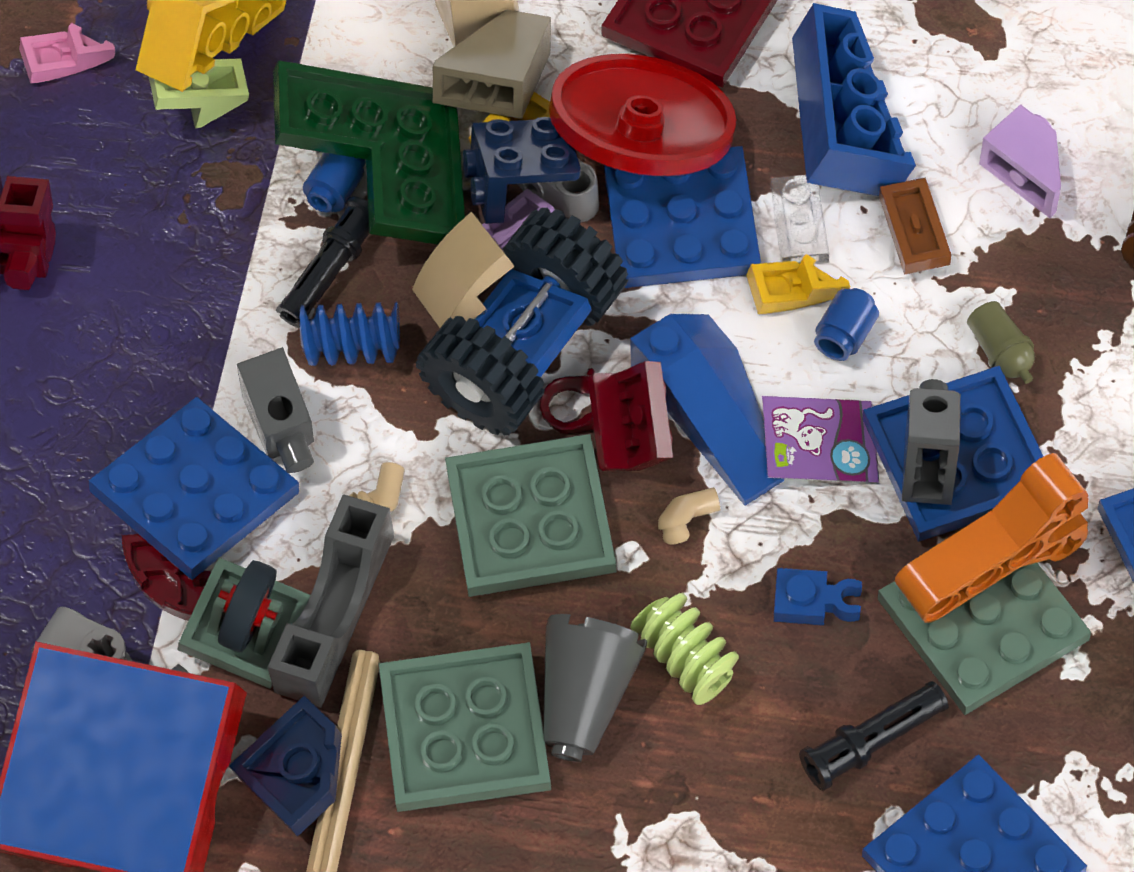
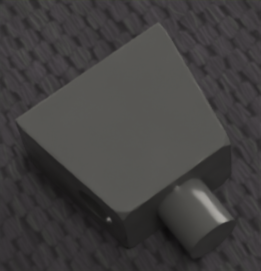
(277, 409)
(931, 424)

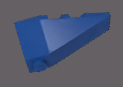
(710, 398)

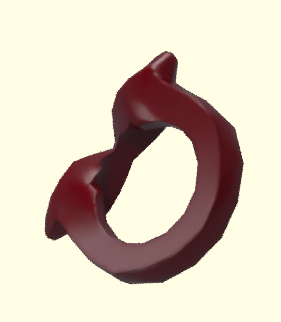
(568, 383)

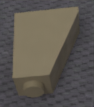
(495, 65)

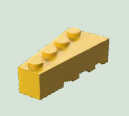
(189, 33)

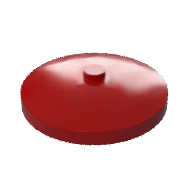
(642, 114)

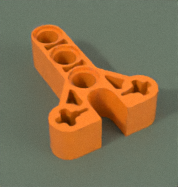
(1028, 526)

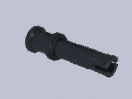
(339, 245)
(850, 740)

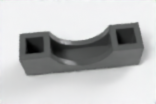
(350, 563)

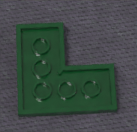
(391, 124)

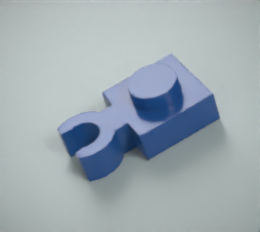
(805, 597)

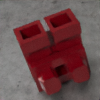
(25, 230)

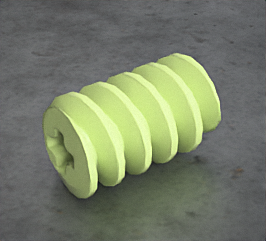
(685, 647)

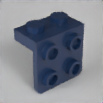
(514, 154)

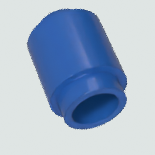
(333, 181)
(846, 324)

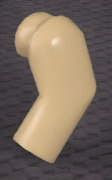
(387, 488)
(682, 510)

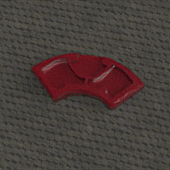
(161, 579)

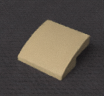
(459, 271)

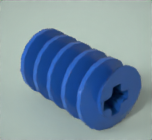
(350, 334)

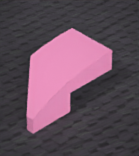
(62, 54)

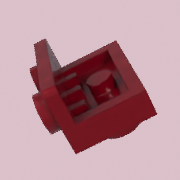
(630, 418)

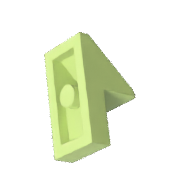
(210, 93)

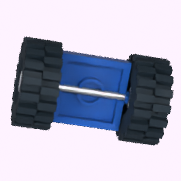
(496, 361)

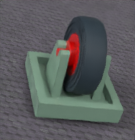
(241, 619)

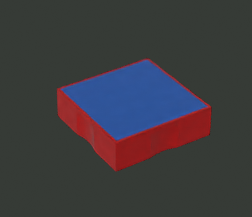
(115, 763)

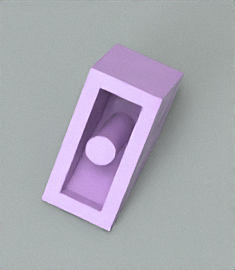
(1025, 158)

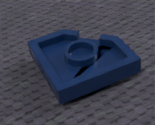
(294, 765)

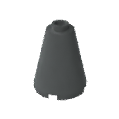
(585, 681)

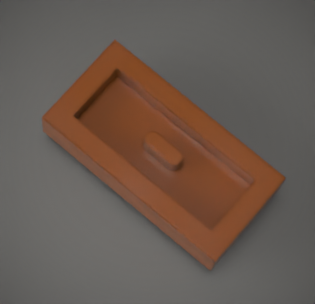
(915, 226)

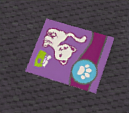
(818, 439)

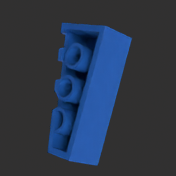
(843, 107)

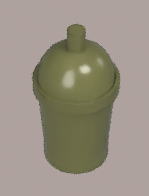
(1002, 341)

